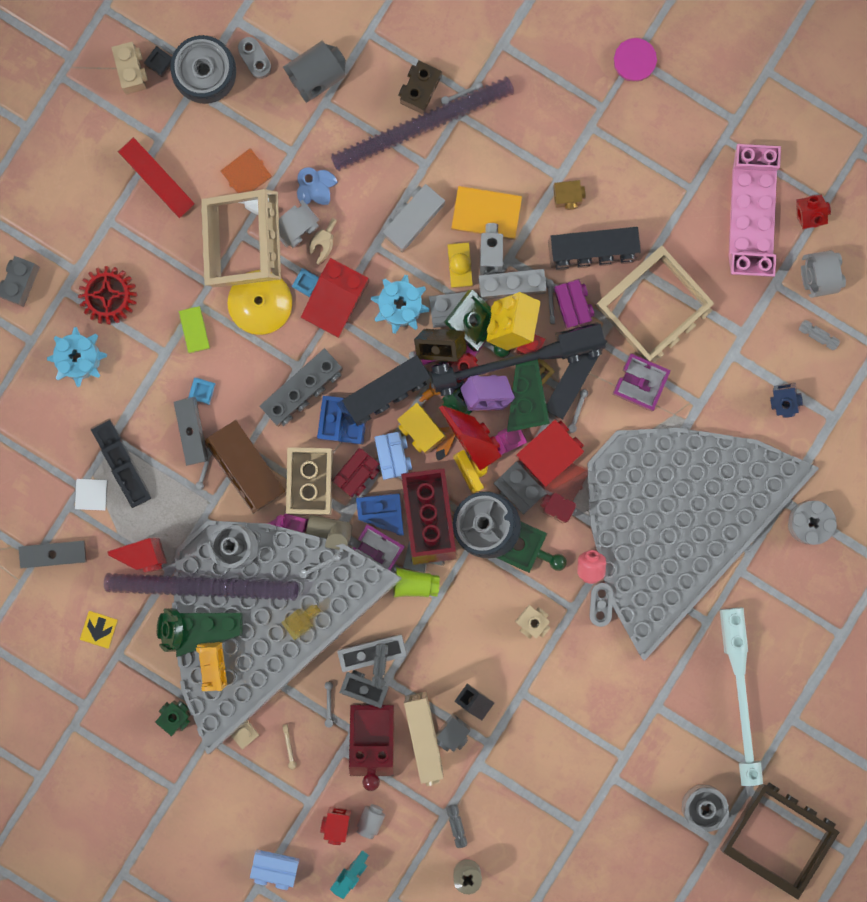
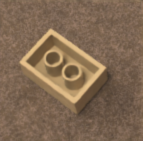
(309, 481)

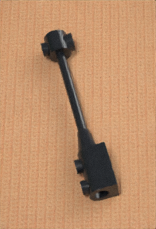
(569, 346)

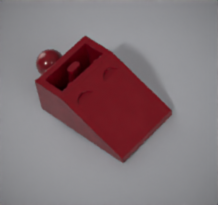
(371, 743)

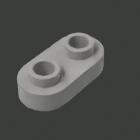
(254, 57)
(600, 604)

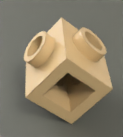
(527, 616)

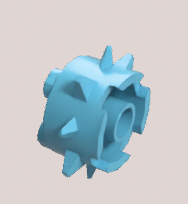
(407, 314)
(67, 348)

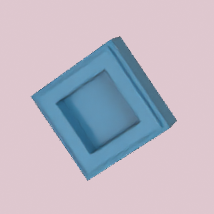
(305, 282)
(202, 390)

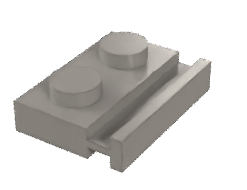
(443, 305)

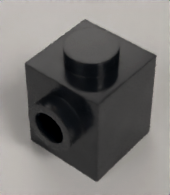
(474, 702)

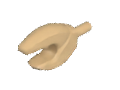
(325, 239)

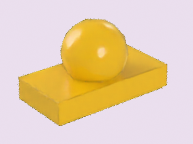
(460, 265)
(469, 471)

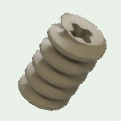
(467, 885)

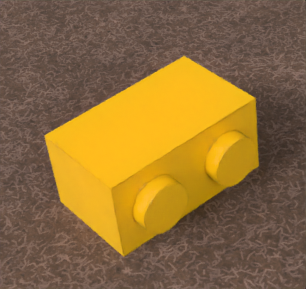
(421, 428)

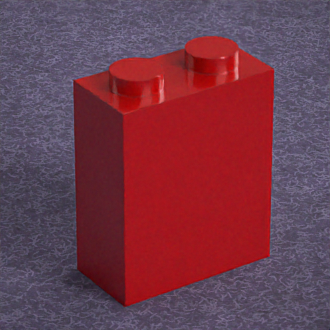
(550, 452)

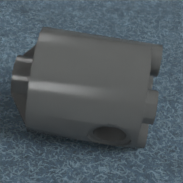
(316, 70)

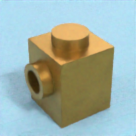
(568, 194)

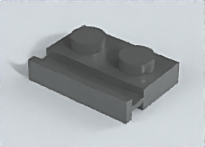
(519, 488)

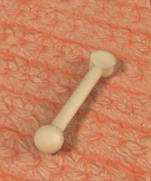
(292, 764)

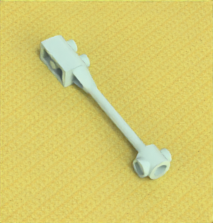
(736, 647)

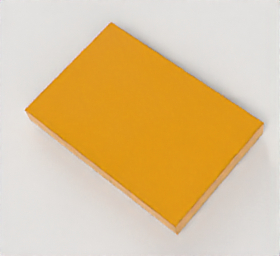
(478, 207)

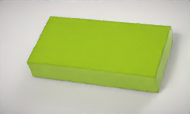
(194, 329)

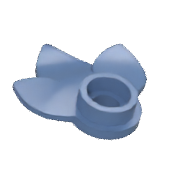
(318, 188)

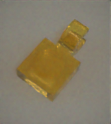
(299, 622)

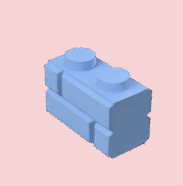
(392, 455)
(274, 869)

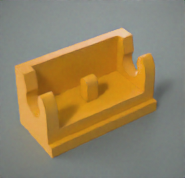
(212, 666)

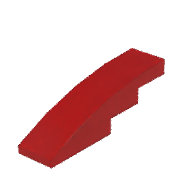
(156, 177)

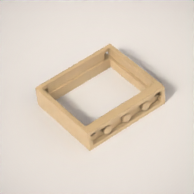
(268, 238)
(685, 279)
(423, 738)

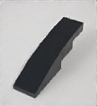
(570, 385)
(121, 463)

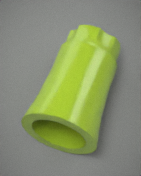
(416, 584)

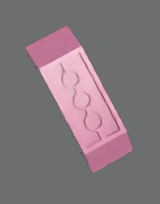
(753, 210)

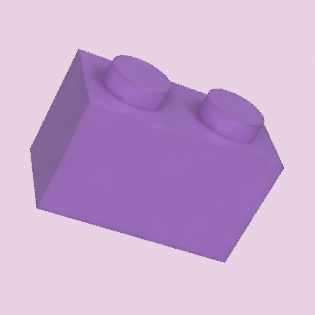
(487, 392)

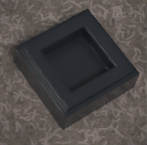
(158, 61)

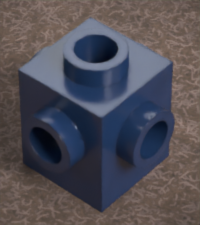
(784, 393)

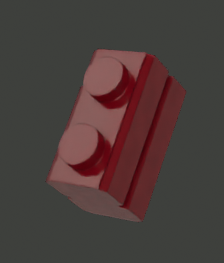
(356, 473)
(557, 507)

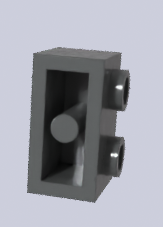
(18, 280)
(361, 689)
(453, 734)

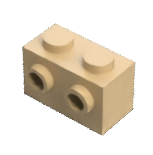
(128, 66)

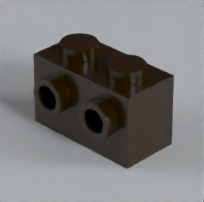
(420, 86)
(440, 344)

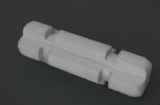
(819, 335)

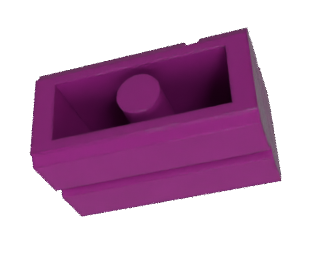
(573, 304)

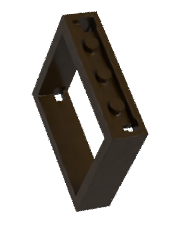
(813, 863)

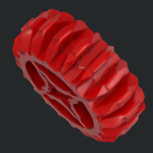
(107, 286)

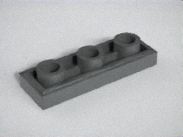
(188, 419)
(40, 554)

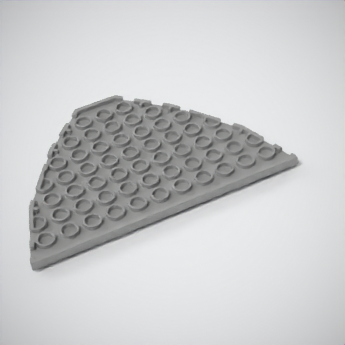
(677, 514)
(265, 653)

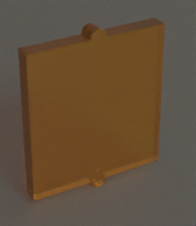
(246, 172)

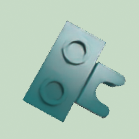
(348, 878)

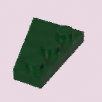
(529, 404)
(208, 628)

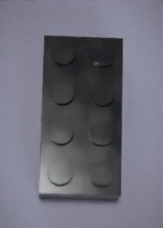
(594, 247)
(387, 388)

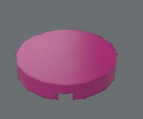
(635, 59)

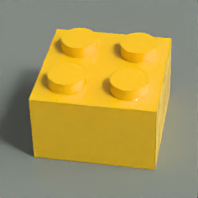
(513, 321)

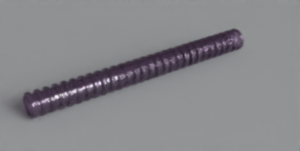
(422, 123)
(201, 586)

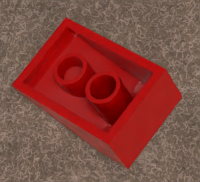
(334, 297)
(472, 437)

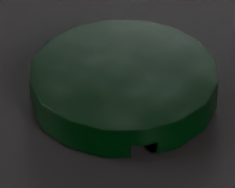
(170, 629)

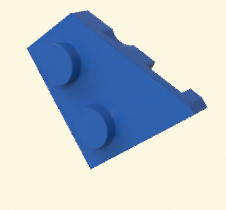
(381, 511)

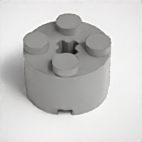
(296, 223)
(822, 273)
(824, 525)
(222, 541)
(704, 820)

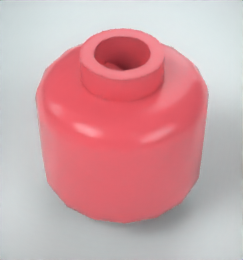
(591, 566)

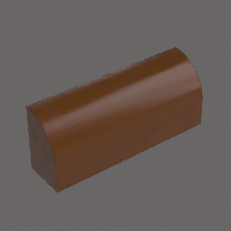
(244, 466)

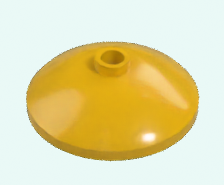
(268, 315)

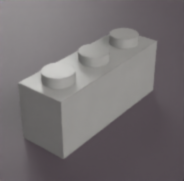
(413, 217)
(506, 284)
(364, 654)

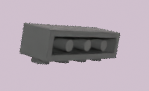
(301, 387)

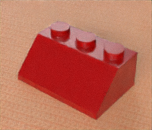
(141, 555)

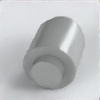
(370, 821)

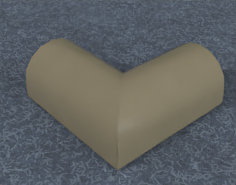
(334, 531)

